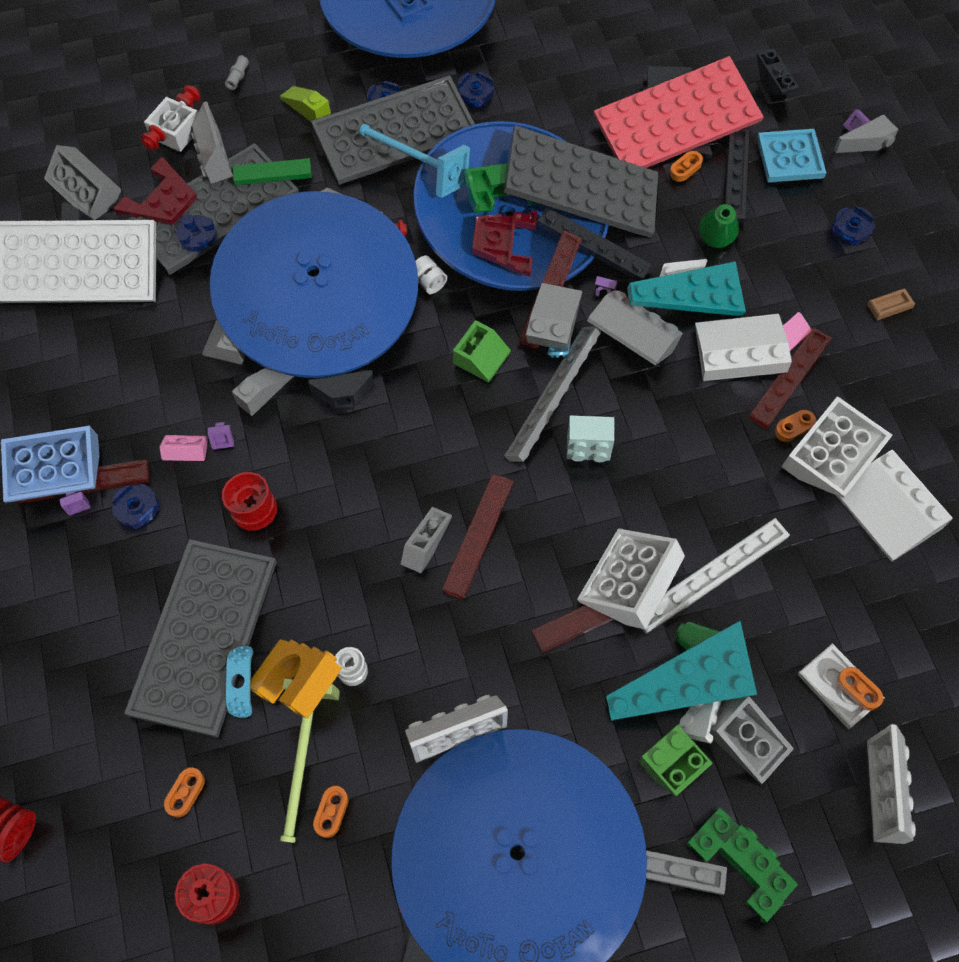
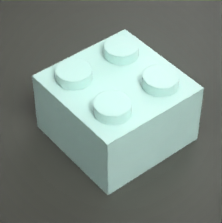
(590, 438)

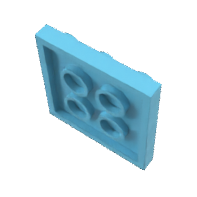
(791, 155)

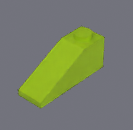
(307, 102)

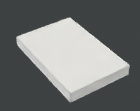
(822, 679)

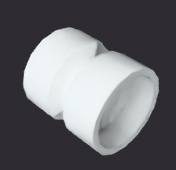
(429, 275)
(353, 666)

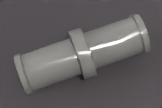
(236, 72)

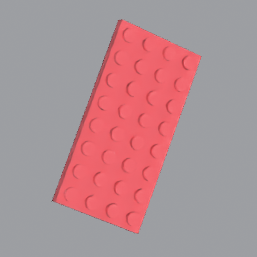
(678, 114)

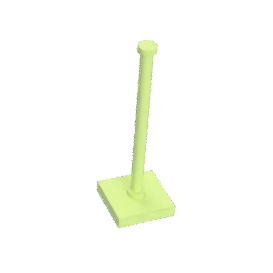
(332, 693)

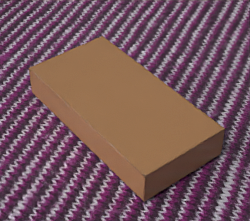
(891, 304)

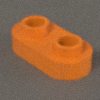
(683, 169)
(796, 424)
(860, 687)
(184, 792)
(330, 812)

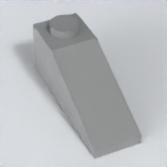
(868, 137)
(259, 389)
(425, 539)

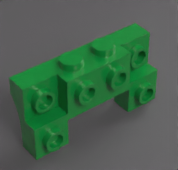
(485, 185)
(749, 858)

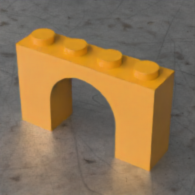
(313, 677)

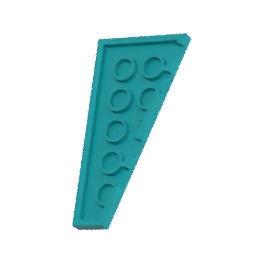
(699, 290)
(702, 675)

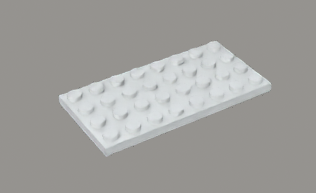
(78, 261)

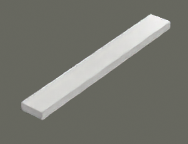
(717, 572)

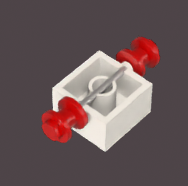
(172, 121)

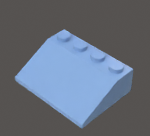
(49, 463)

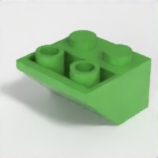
(480, 351)
(675, 761)

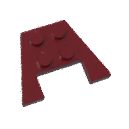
(166, 202)
(495, 239)

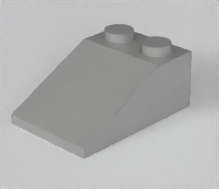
(553, 316)
(750, 737)

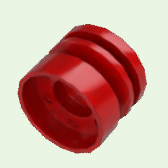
(249, 501)
(15, 829)
(222, 894)

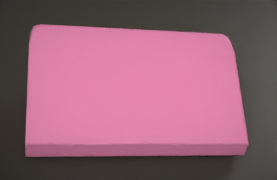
(796, 330)
(184, 448)

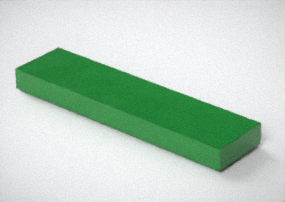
(272, 171)

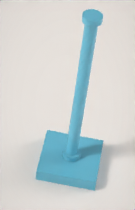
(449, 166)

